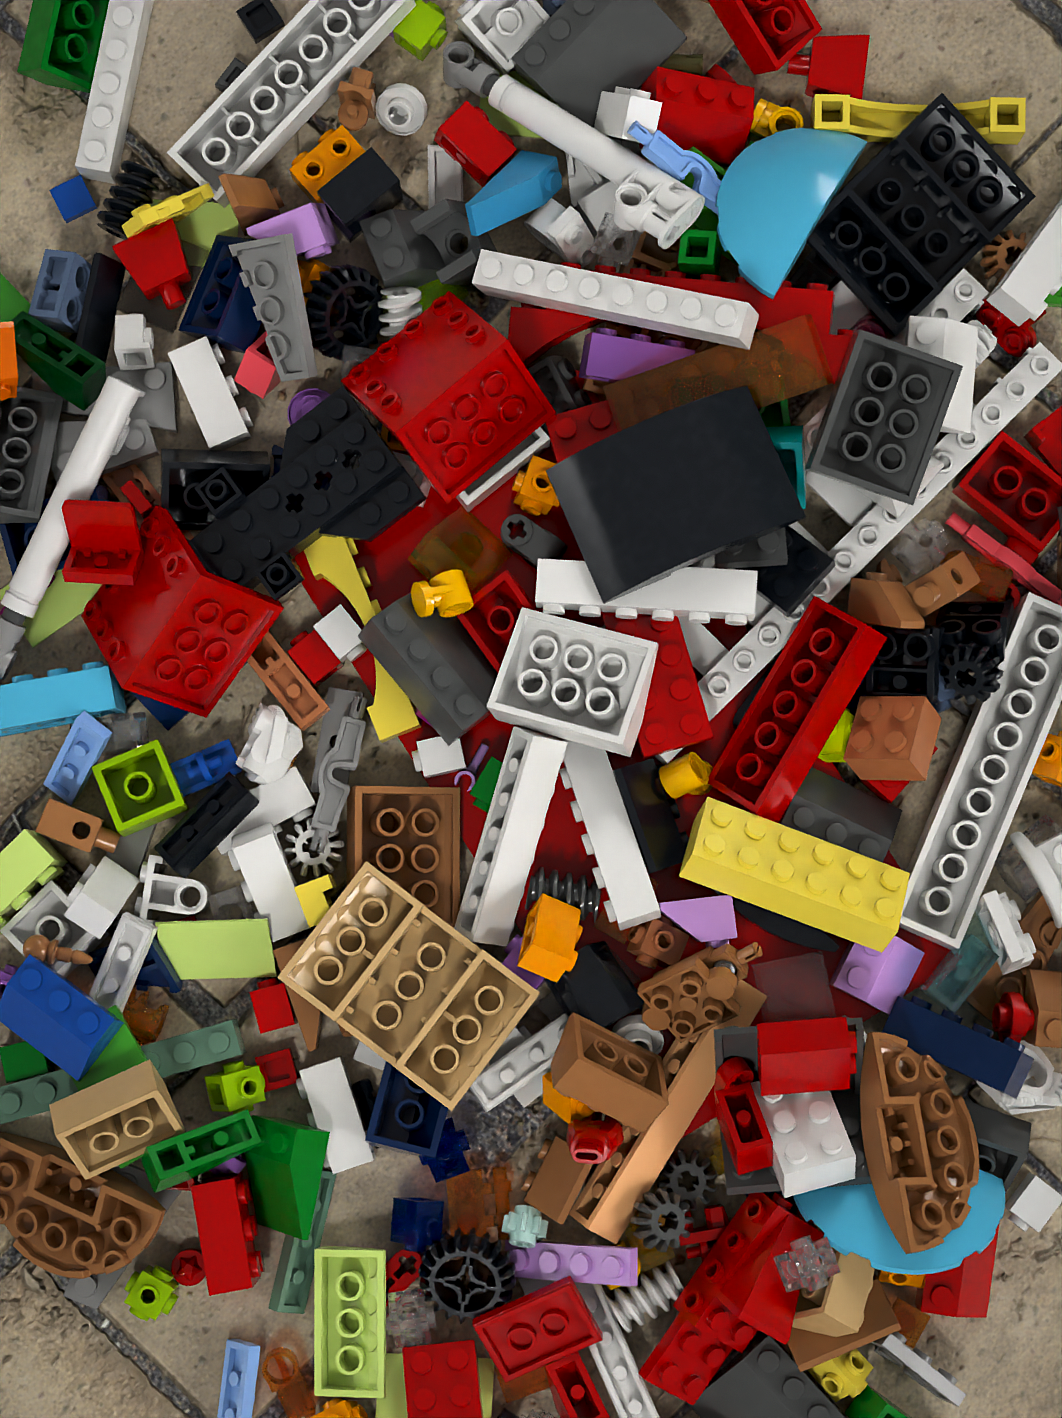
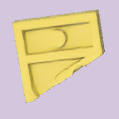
(172, 207)

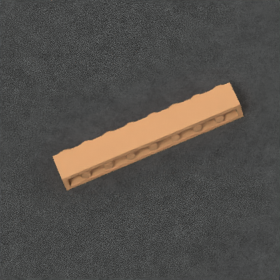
(689, 1076)

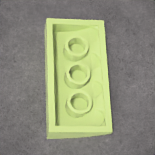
(349, 1322)

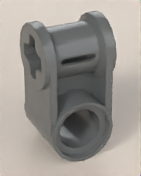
(535, 544)

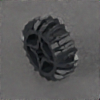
(333, 309)
(447, 1280)

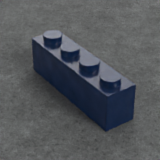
(959, 1047)

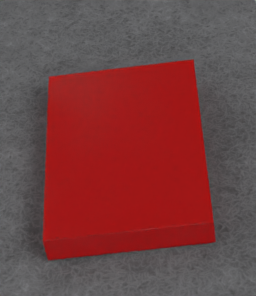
(537, 1329)

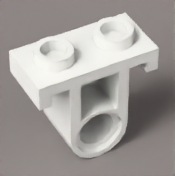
(562, 232)
(166, 892)

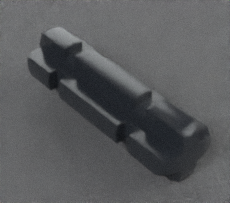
(363, 1090)

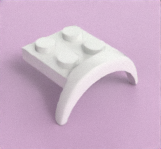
(1046, 867)

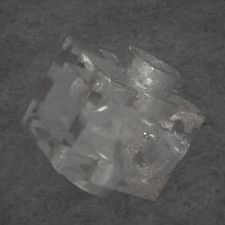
(910, 551)
(807, 1264)
(410, 1318)

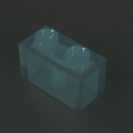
(959, 973)

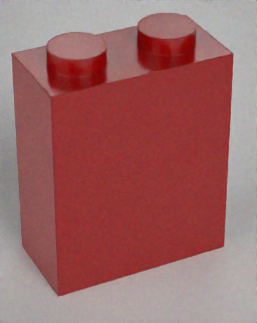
(805, 1056)

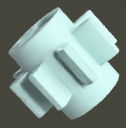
(525, 1226)

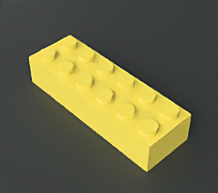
(795, 874)

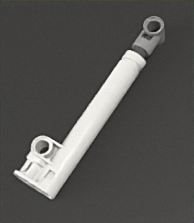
(645, 195)
(101, 437)

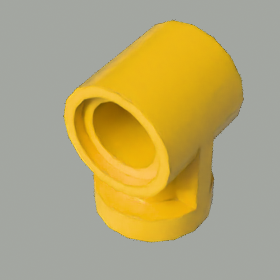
(769, 115)
(446, 592)
(686, 776)

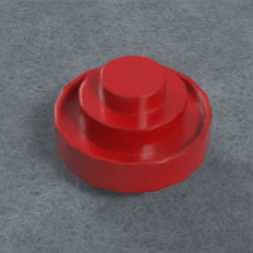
(1012, 1017)

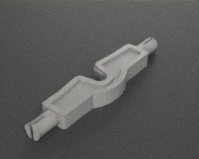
(333, 792)

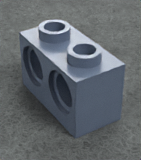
(60, 290)

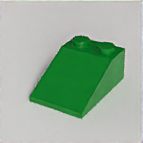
(286, 1174)

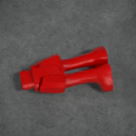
(593, 1139)

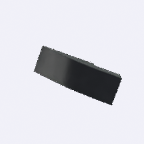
(785, 927)

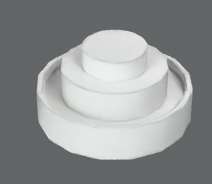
(401, 109)
(638, 1032)

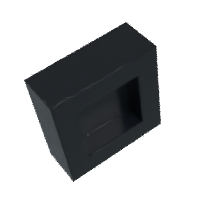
(260, 19)

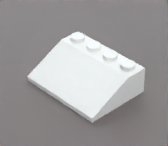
(574, 681)

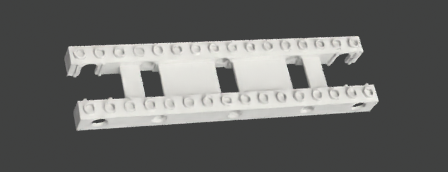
(872, 526)

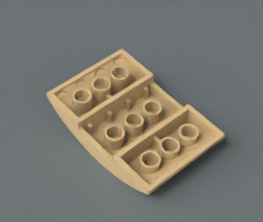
(408, 985)

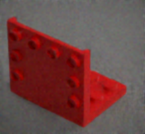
(451, 394)
(179, 627)

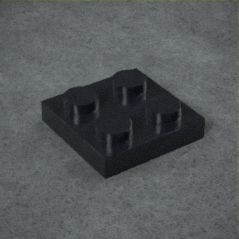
(791, 584)

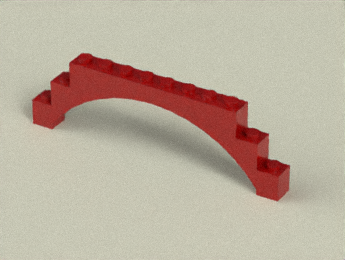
(538, 330)

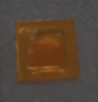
(910, 1320)

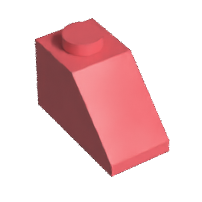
(257, 369)

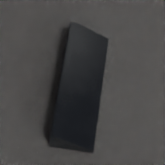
(100, 306)
(206, 825)

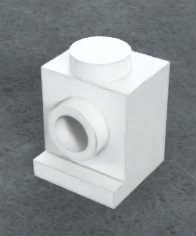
(133, 342)

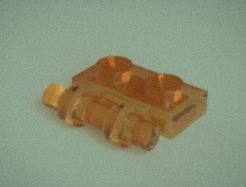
(467, 1203)

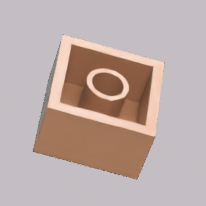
(892, 738)

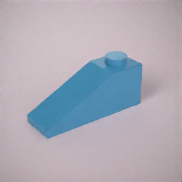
(516, 190)

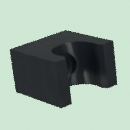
(360, 192)

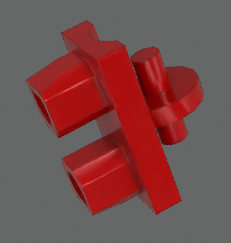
(716, 1223)

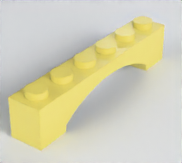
(996, 119)
(333, 560)

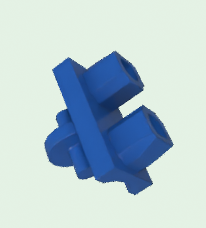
(205, 767)

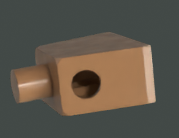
(938, 586)
(60, 822)

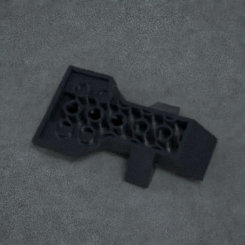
(262, 534)

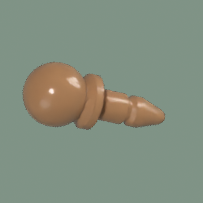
(49, 951)

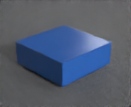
(73, 199)

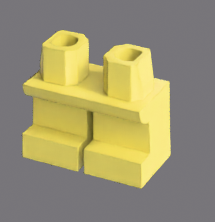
(315, 898)

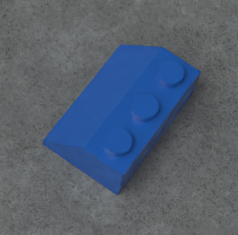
(56, 1017)

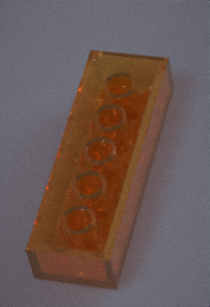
(777, 367)

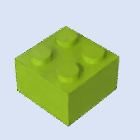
(140, 788)

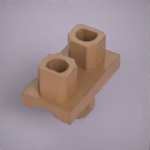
(357, 99)

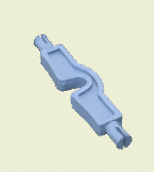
(678, 162)

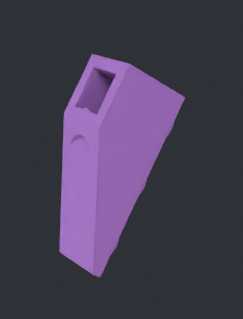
(617, 358)

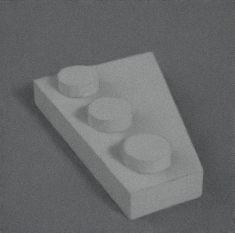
(137, 447)
(918, 1368)

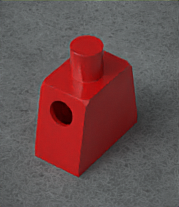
(833, 65)
(157, 262)

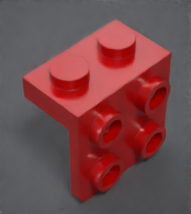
(103, 542)

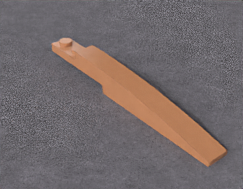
(268, 658)

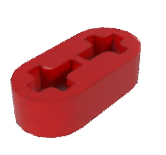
(732, 1073)
(407, 1278)

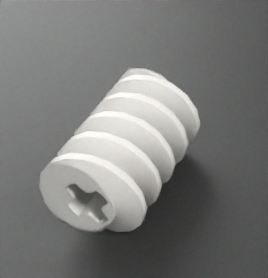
(401, 306)
(646, 1297)

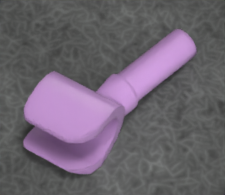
(473, 766)

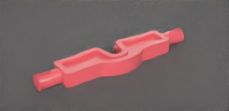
(1004, 557)

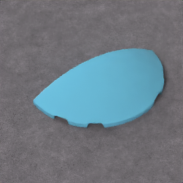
(778, 196)
(856, 1224)

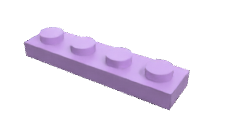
(581, 1261)

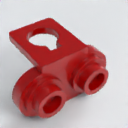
(1009, 336)

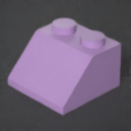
(310, 228)
(704, 918)
(875, 975)

